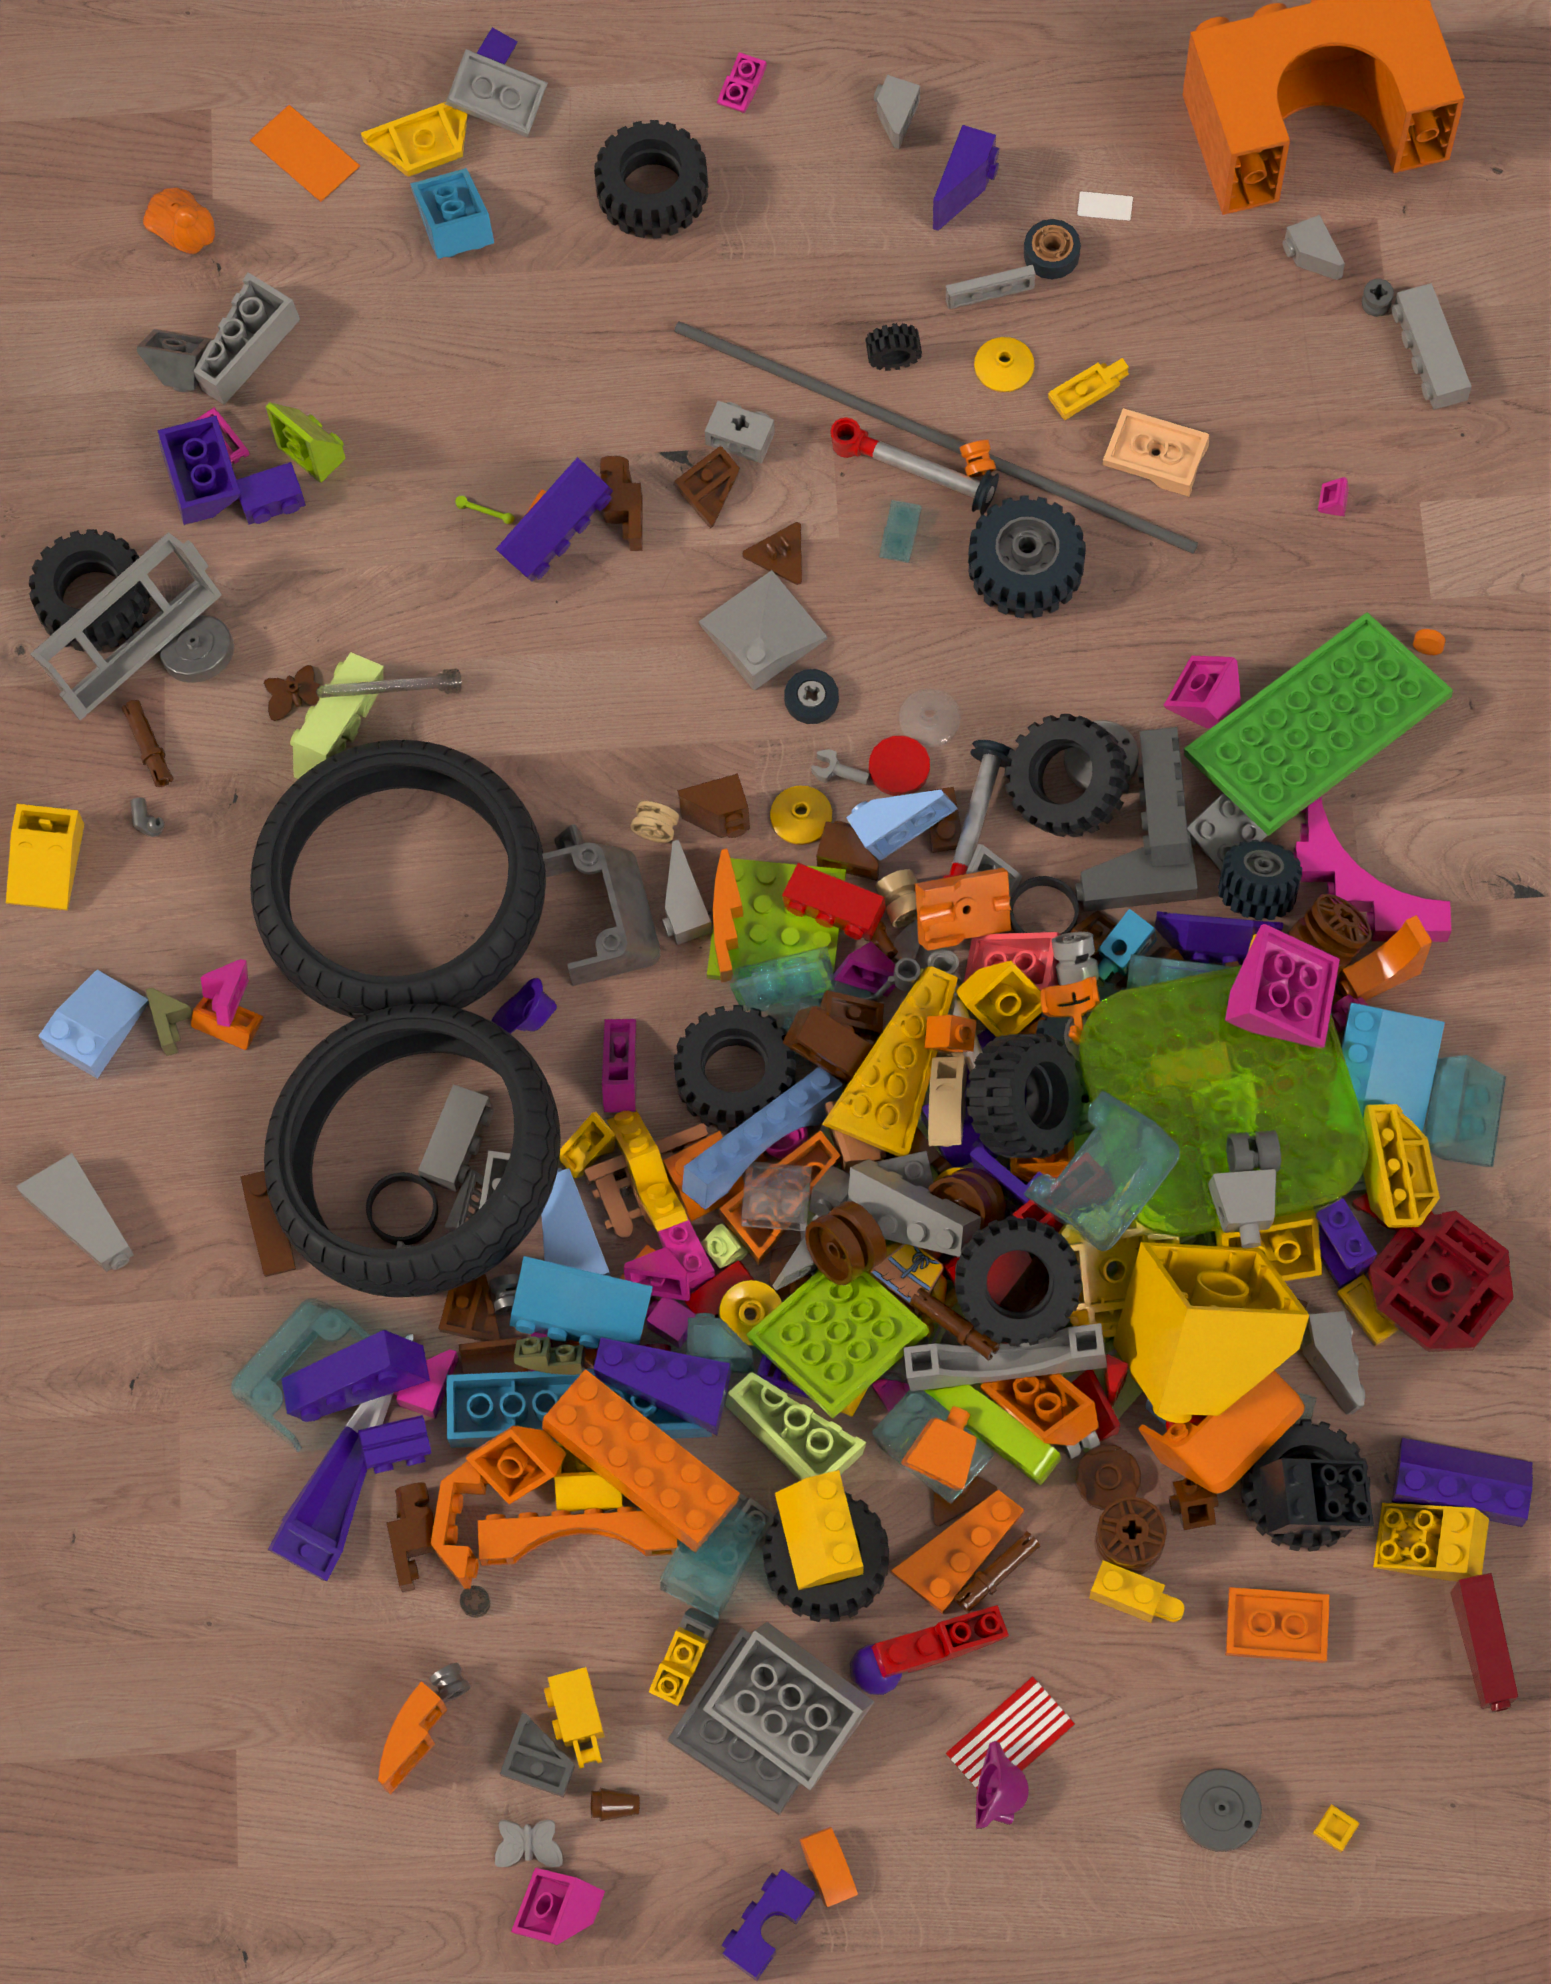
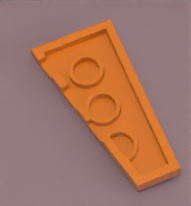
(954, 1556)

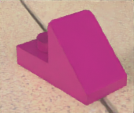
(226, 989)

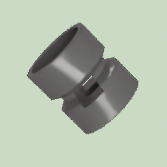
(1254, 1152)

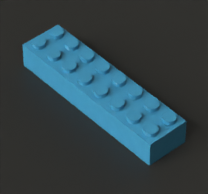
(493, 1402)

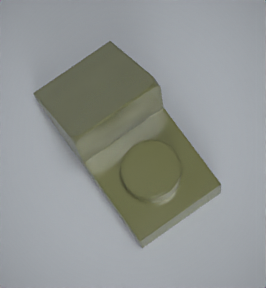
(166, 1013)

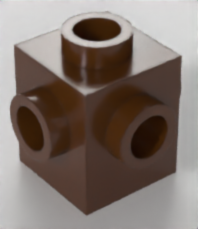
(1193, 1504)

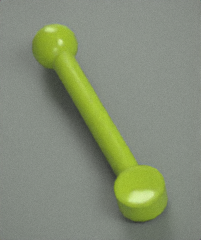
(461, 503)

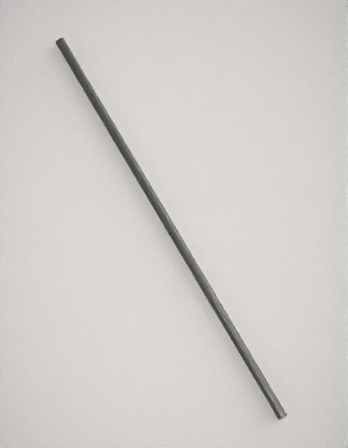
(934, 436)

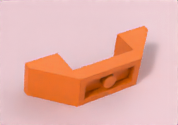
(458, 1559)

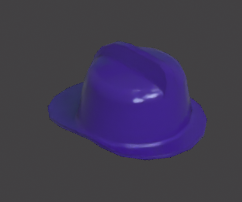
(526, 1009)

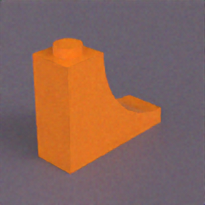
(1389, 964)

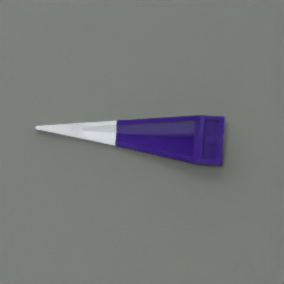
(321, 1515)

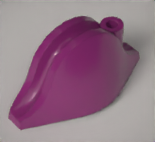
(1000, 1789)

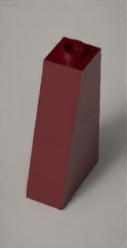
(1485, 1641)

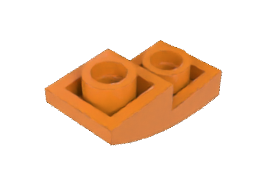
(828, 1866)

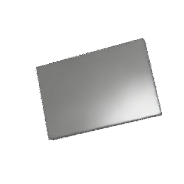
(496, 93)

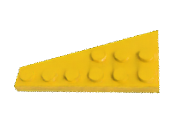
(891, 1083)

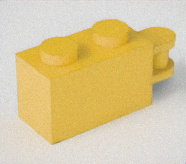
(1134, 1594)
(576, 1713)

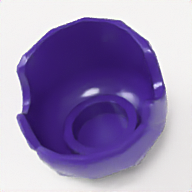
(867, 1675)

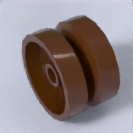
(974, 1191)
(845, 1243)

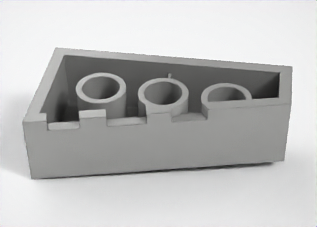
(245, 338)
(909, 1211)

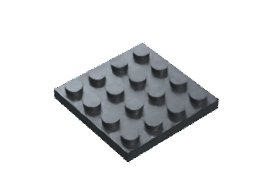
(724, 1751)

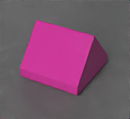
(1334, 497)

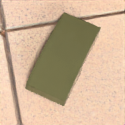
(539, 1356)

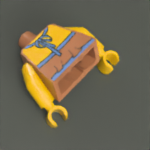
(909, 1269)

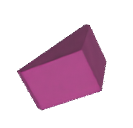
(661, 1272)

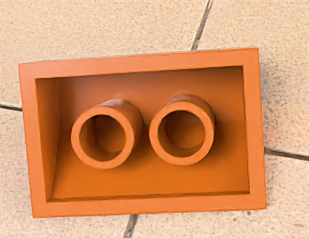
(1046, 1407)

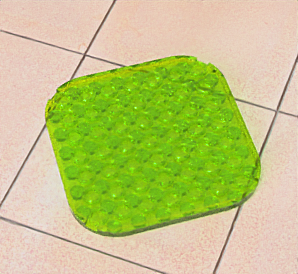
(1205, 1078)

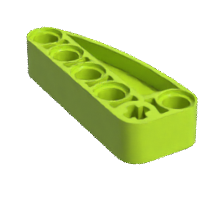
(1000, 1431)

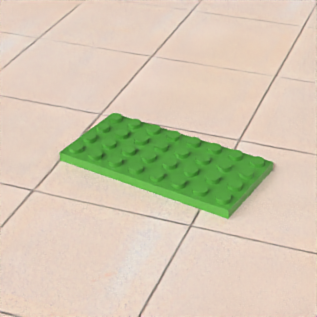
(1317, 723)

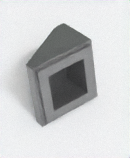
(699, 1624)

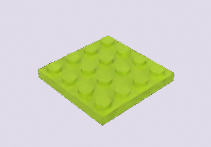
(766, 925)
(837, 1337)

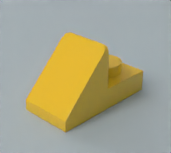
(587, 1144)

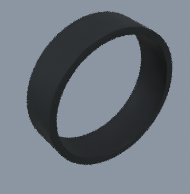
(1044, 881)
(397, 1177)

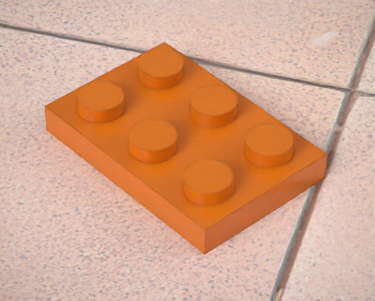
(1277, 1625)

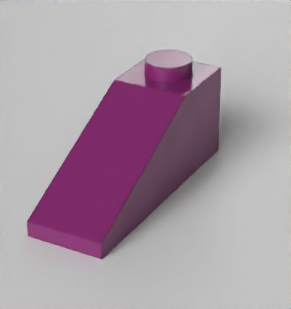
(619, 1065)

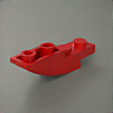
(941, 1642)

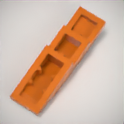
(726, 907)

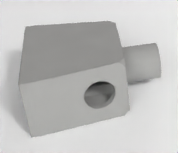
(1245, 1203)

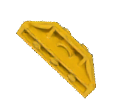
(1398, 1168)

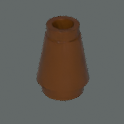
(613, 1804)

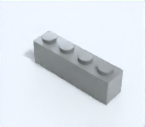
(1432, 346)

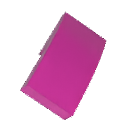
(742, 83)

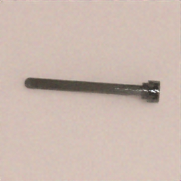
(447, 681)

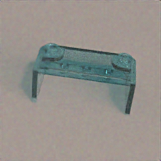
(255, 1382)

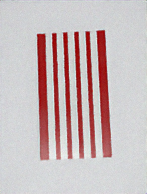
(1022, 1725)

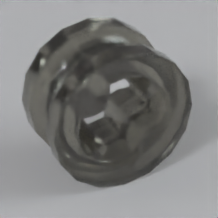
(482, 1607)

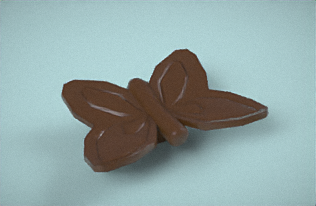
(291, 690)

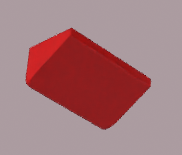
(1114, 1377)
(1106, 1417)

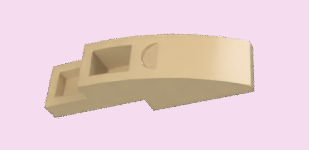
(947, 1099)

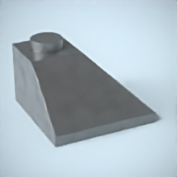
(173, 357)

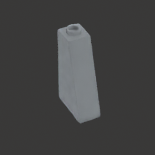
(74, 1208)

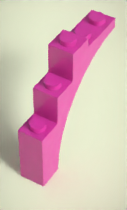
(1385, 907)

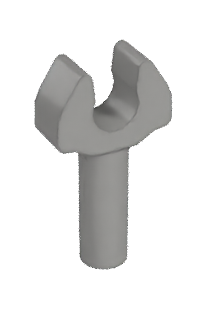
(837, 769)

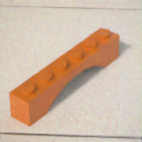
(509, 1539)

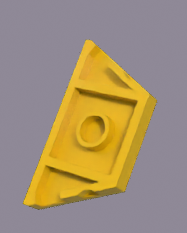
(420, 139)

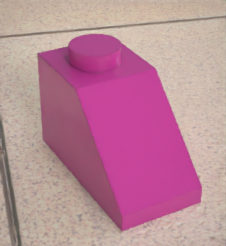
(428, 1396)

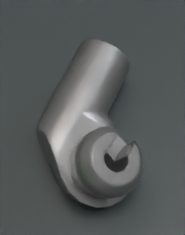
(142, 821)

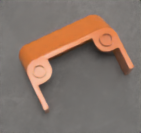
(1229, 1444)

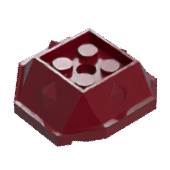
(1463, 1258)

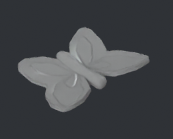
(528, 1839)

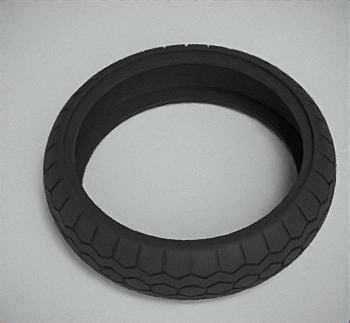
(375, 769)
(337, 1066)

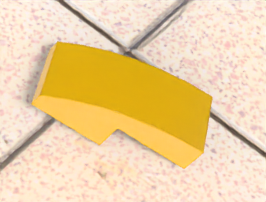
(678, 1666)

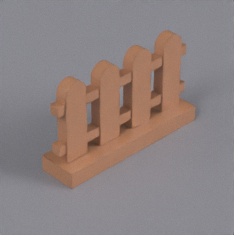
(609, 1189)

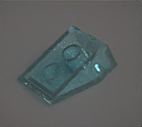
(904, 1424)

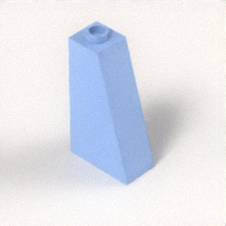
(567, 1229)

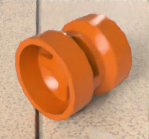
(977, 458)

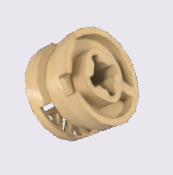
(654, 822)

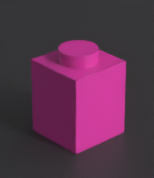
(669, 1320)

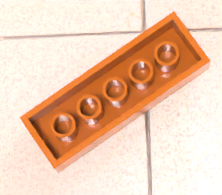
(640, 1460)

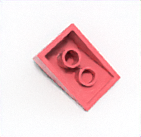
(1028, 951)

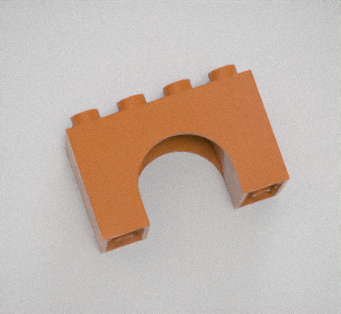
(1348, 54)

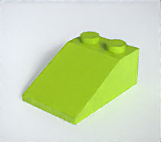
(305, 441)

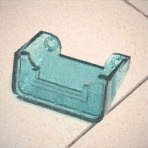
(1108, 1175)

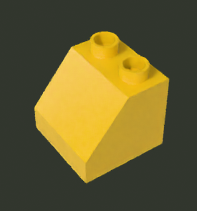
(1205, 1326)

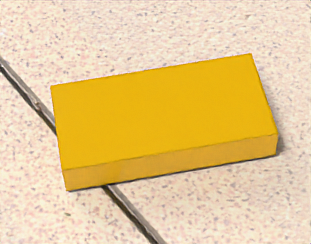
(1359, 1301)

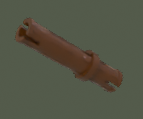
(152, 754)
(954, 1324)
(989, 1579)

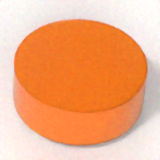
(1429, 642)

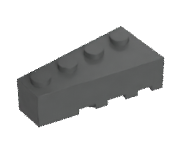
(1163, 798)

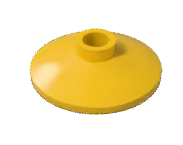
(1004, 375)
(800, 828)
(746, 1295)

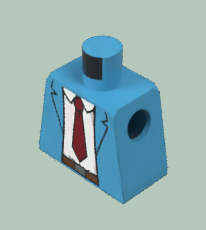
(1131, 935)

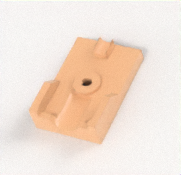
(1178, 445)

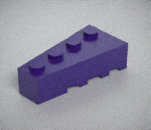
(355, 1375)
(666, 1379)

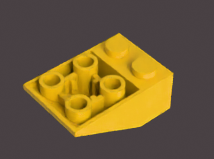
(43, 856)
(1431, 1541)

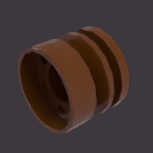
(1333, 928)
(1113, 1542)

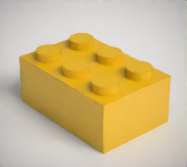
(1288, 1244)

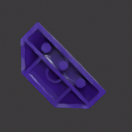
(1209, 938)

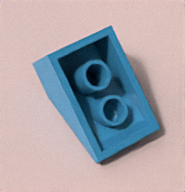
(453, 213)

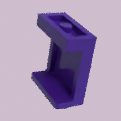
(1012, 1187)
(1343, 1244)

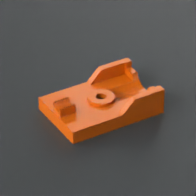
(942, 901)

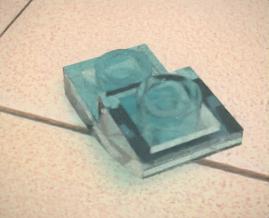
(900, 531)

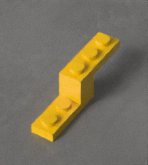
(647, 1170)

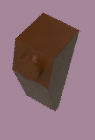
(271, 1242)

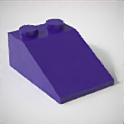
(966, 174)

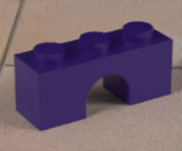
(782, 1897)

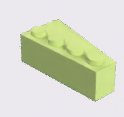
(334, 718)
(792, 1430)

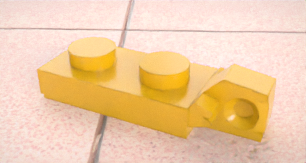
(1087, 387)

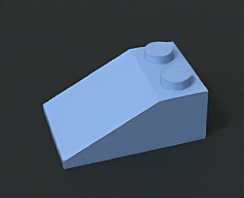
(896, 820)
(93, 1023)

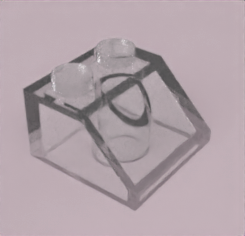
(776, 1196)

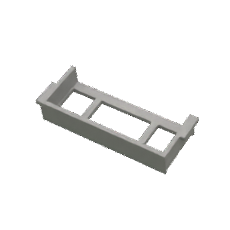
(146, 641)

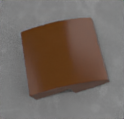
(859, 1013)

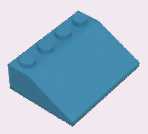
(1391, 1058)
(578, 1304)

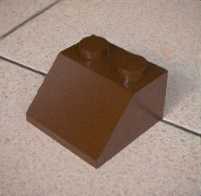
(716, 807)

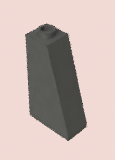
(1135, 882)

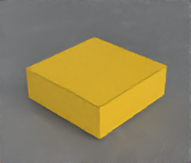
(1336, 1828)

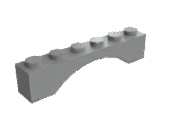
(953, 1365)

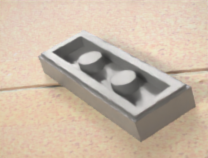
(990, 287)

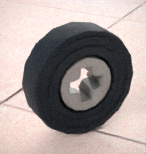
(808, 710)

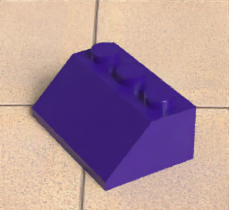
(199, 468)

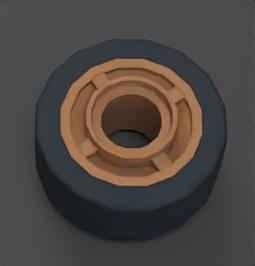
(1052, 234)

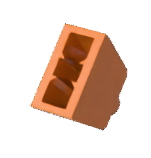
(943, 1450)

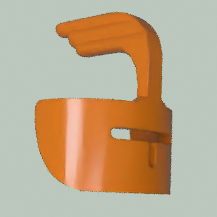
(1063, 994)

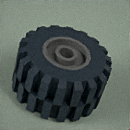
(1260, 880)

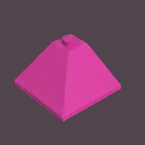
(1284, 989)

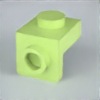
(723, 1246)

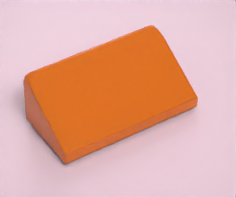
(240, 1031)

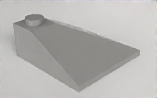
(763, 630)

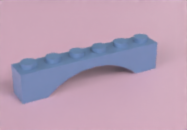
(719, 1167)

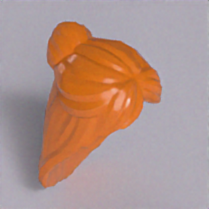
(179, 220)

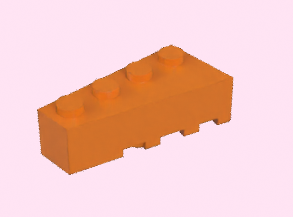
(758, 1241)

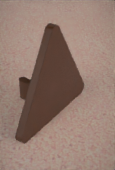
(779, 553)
(971, 1496)

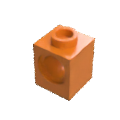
(950, 1034)

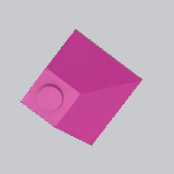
(1206, 690)
(556, 1907)

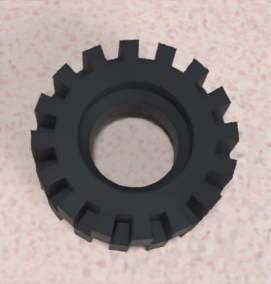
(893, 346)

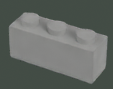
(456, 1138)

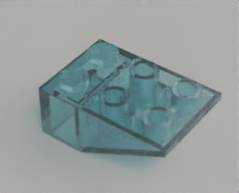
(713, 1572)

